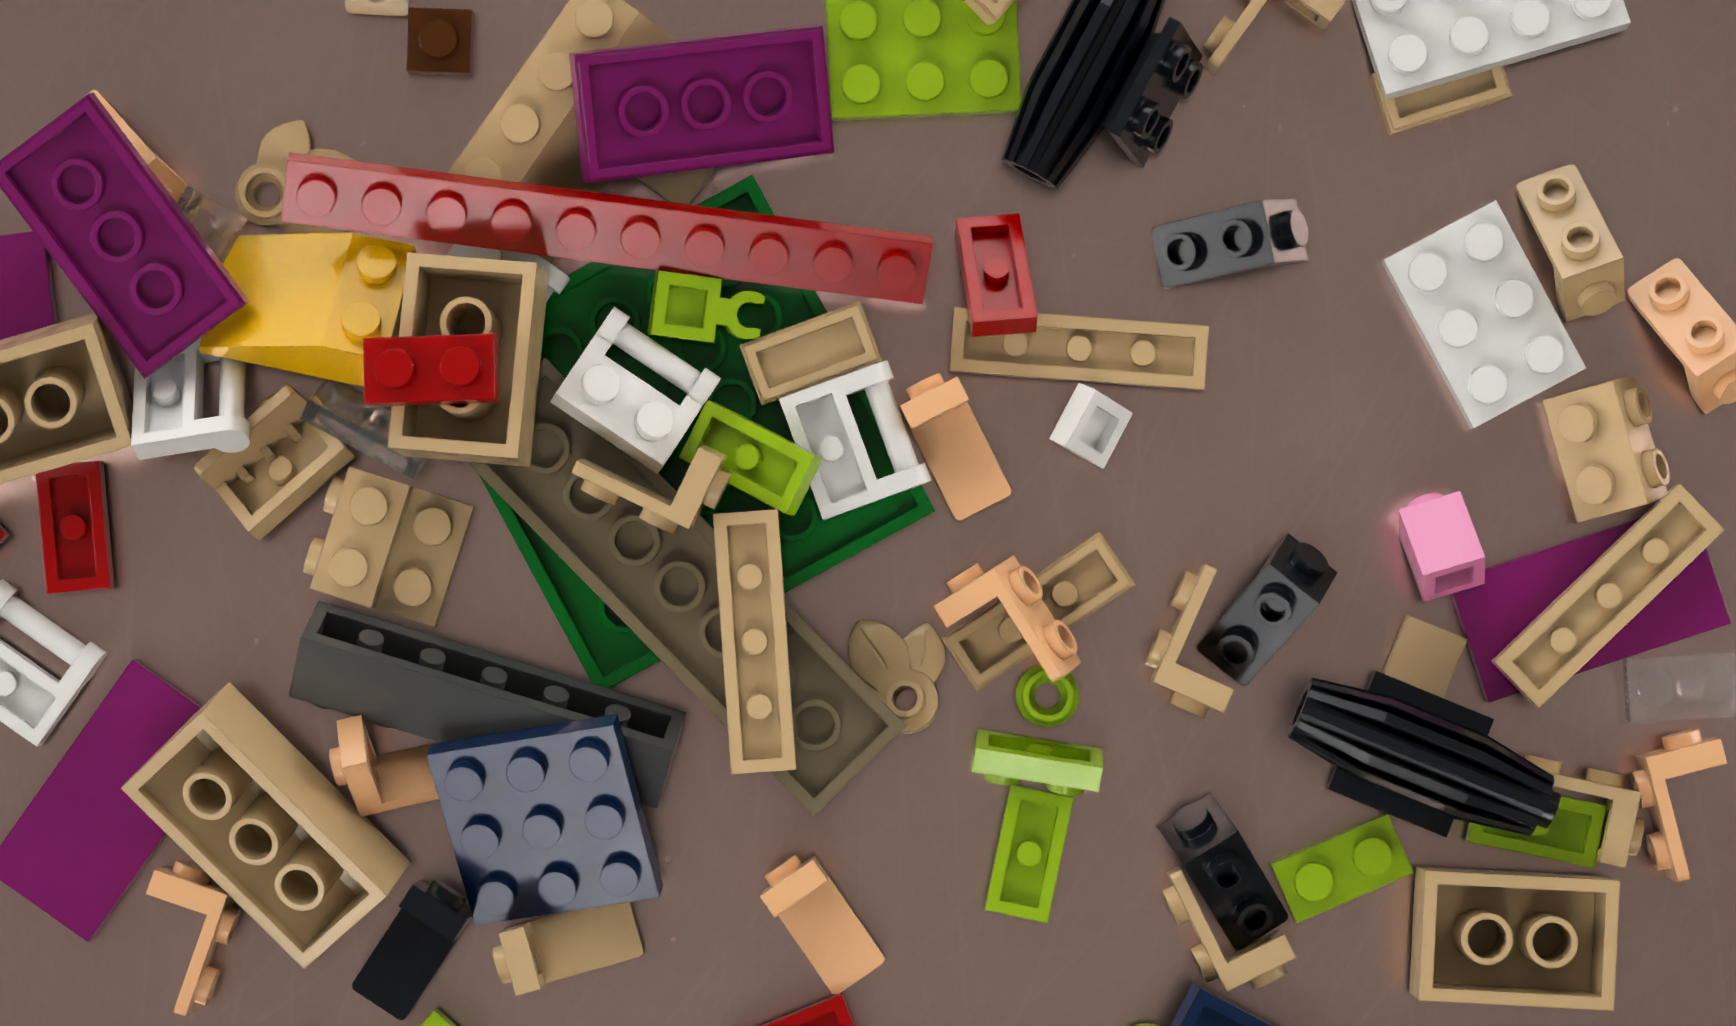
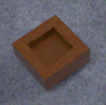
(440, 41)

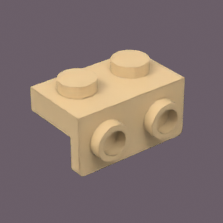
(1607, 448)
(278, 468)

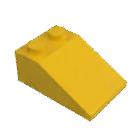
(311, 302)

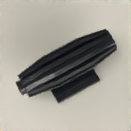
(1099, 74)
(1420, 757)

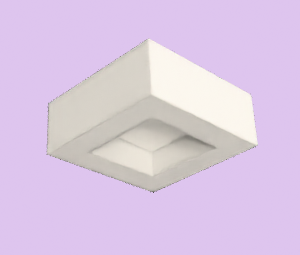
(1091, 425)

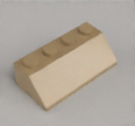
(533, 124)
(267, 826)

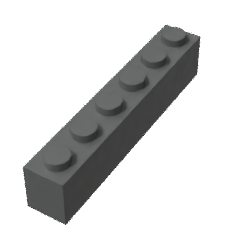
(463, 692)

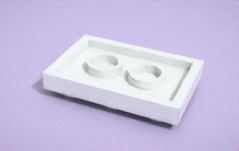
(1483, 314)

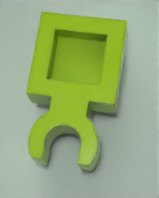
(692, 307)

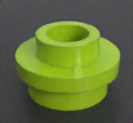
(1039, 715)

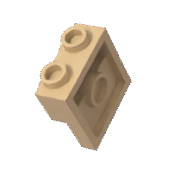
(389, 546)

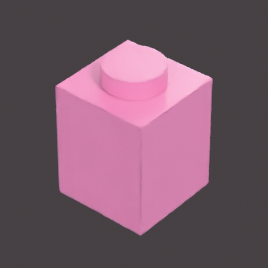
(1441, 545)

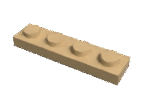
(1087, 351)
(1607, 595)
(754, 641)

